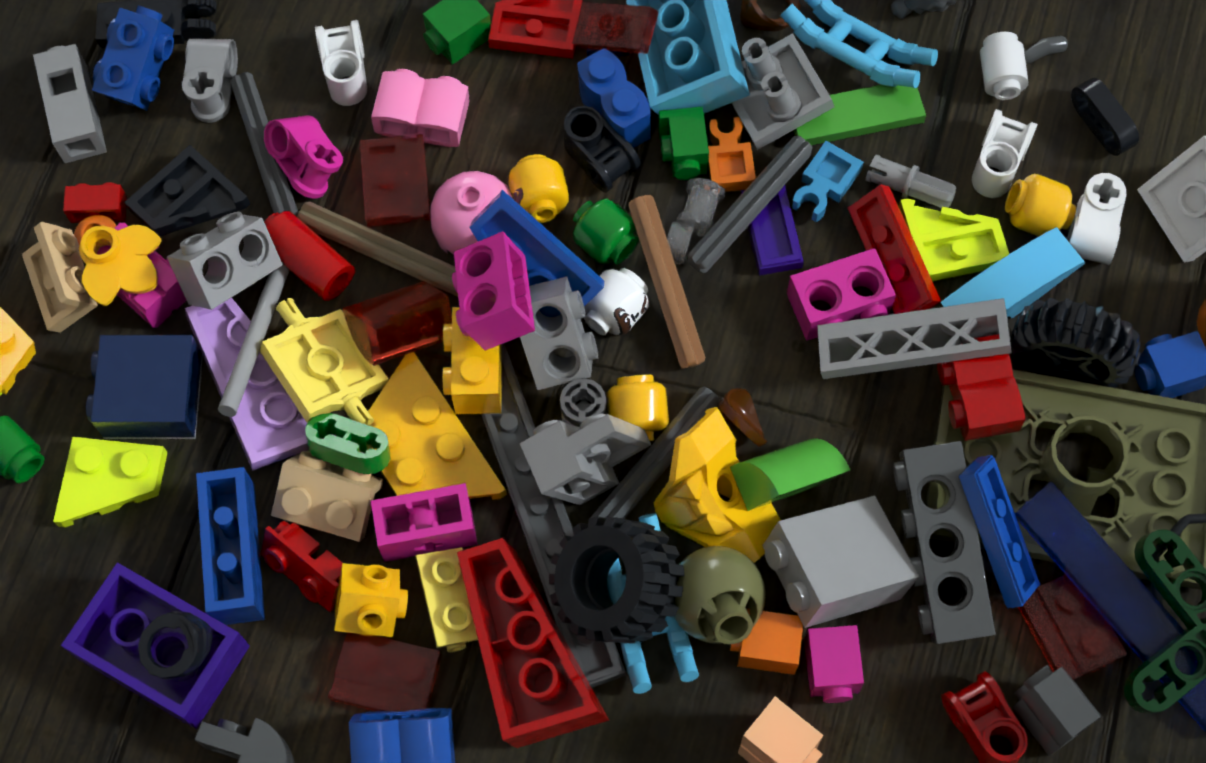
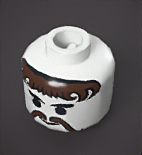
(618, 303)

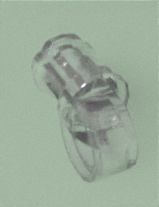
(696, 217)

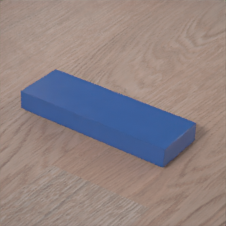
(999, 531)

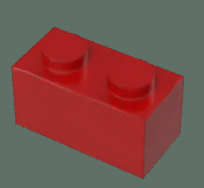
(91, 200)

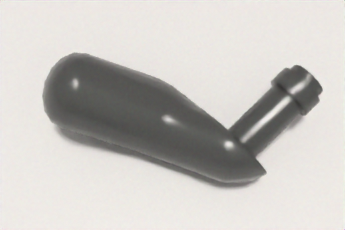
(1045, 47)

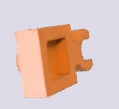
(729, 160)

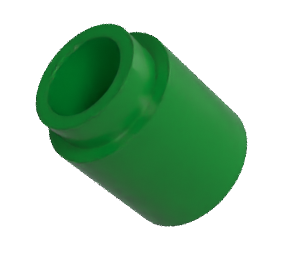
(18, 452)

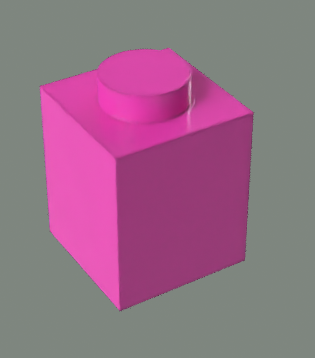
(834, 663)

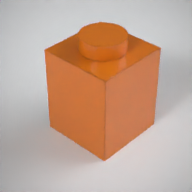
(772, 644)

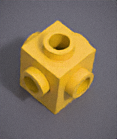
(369, 600)

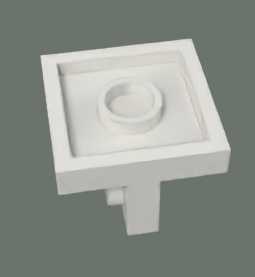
(1179, 200)

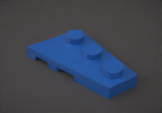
(544, 253)

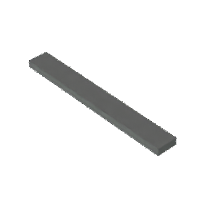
(541, 519)

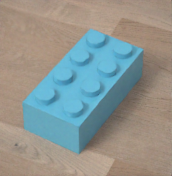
(692, 56)

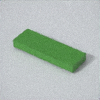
(864, 113)

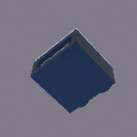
(145, 387)

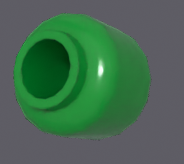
(605, 231)

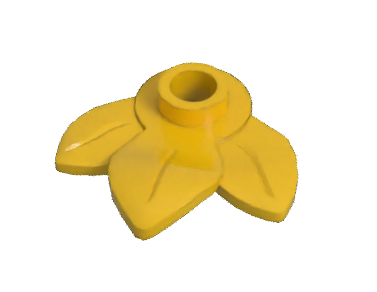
(122, 266)

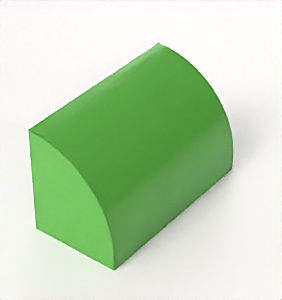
(787, 471)

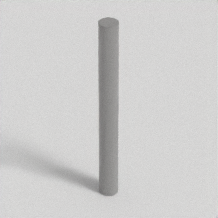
(252, 342)

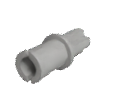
(911, 182)

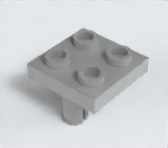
(781, 90)

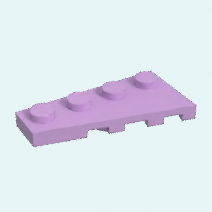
(267, 417)

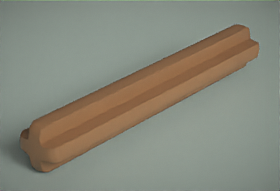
(666, 281)

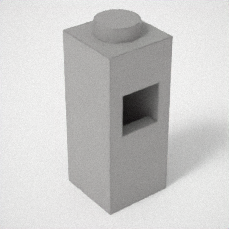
(69, 103)

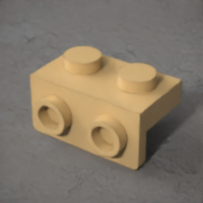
(57, 276)
(325, 496)

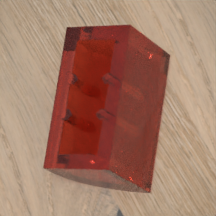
(398, 322)

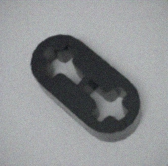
(1105, 116)

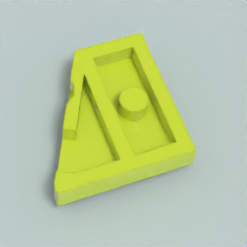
(953, 241)
(106, 476)

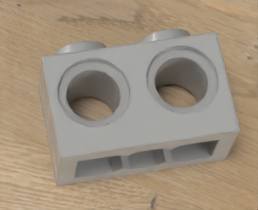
(227, 268)
(558, 332)

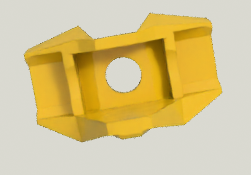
(691, 496)

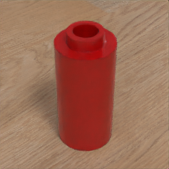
(309, 255)

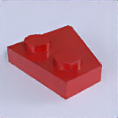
(535, 26)

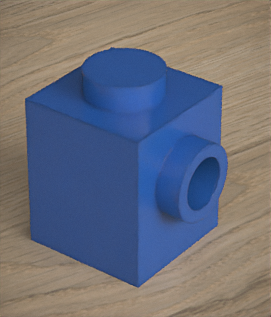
(1172, 365)

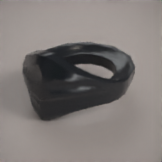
(199, 641)

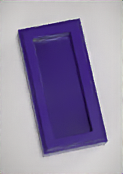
(775, 237)

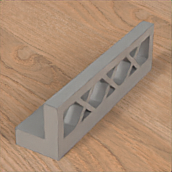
(913, 339)

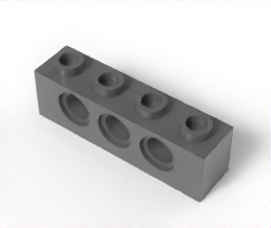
(972, 613)

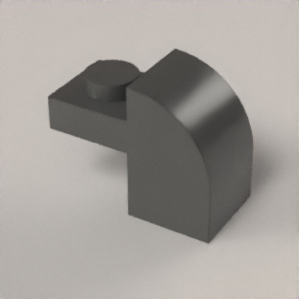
(229, 739)

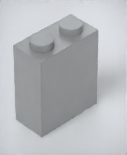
(839, 561)

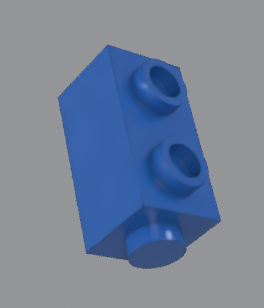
(133, 57)

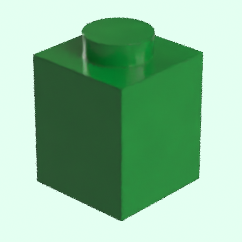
(456, 28)

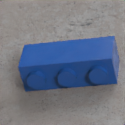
(230, 546)

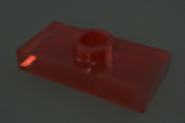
(615, 27)

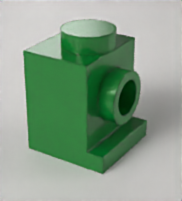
(684, 141)

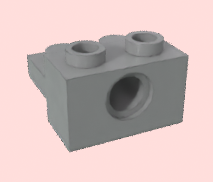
(578, 461)

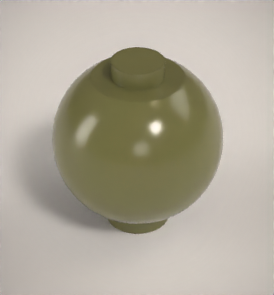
(717, 593)

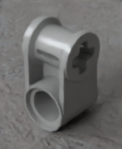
(208, 77)

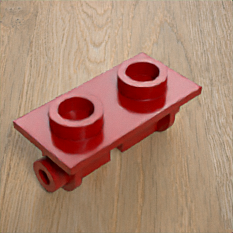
(290, 551)

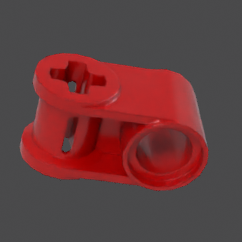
(985, 718)

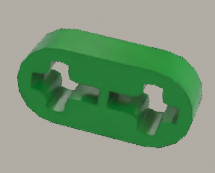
(346, 445)

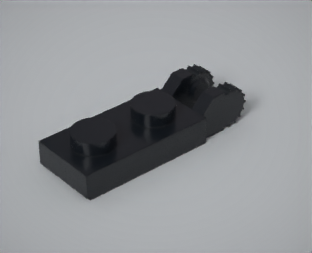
(173, 14)

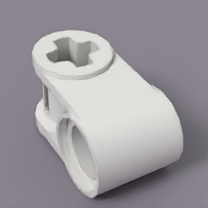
(342, 57)
(1002, 149)
(1096, 224)

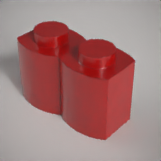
(983, 395)

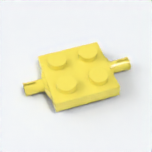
(321, 365)

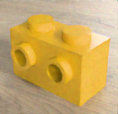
(474, 373)

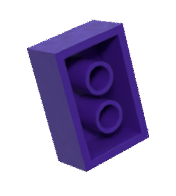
(109, 638)

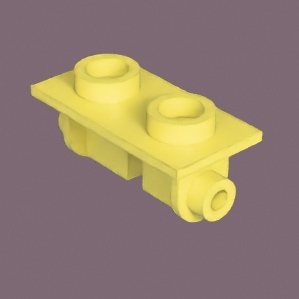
(446, 599)

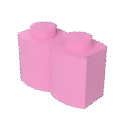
(423, 106)

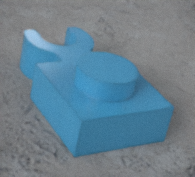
(827, 176)

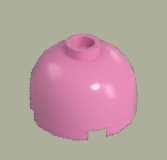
(458, 204)

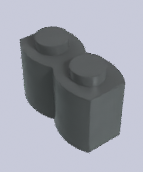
(1054, 708)

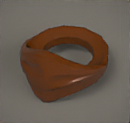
(753, 17)
(740, 410)

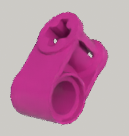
(303, 152)

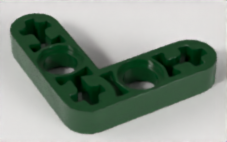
(1193, 637)

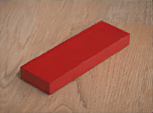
(884, 228)

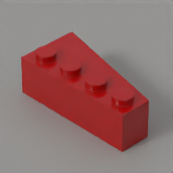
(526, 659)

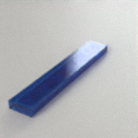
(1108, 585)

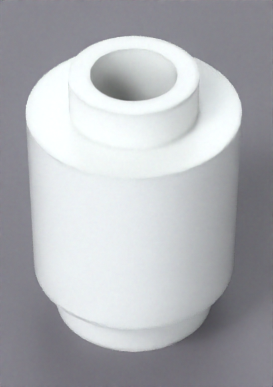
(1003, 65)

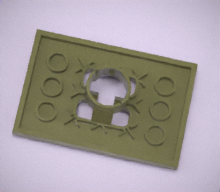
(1153, 470)

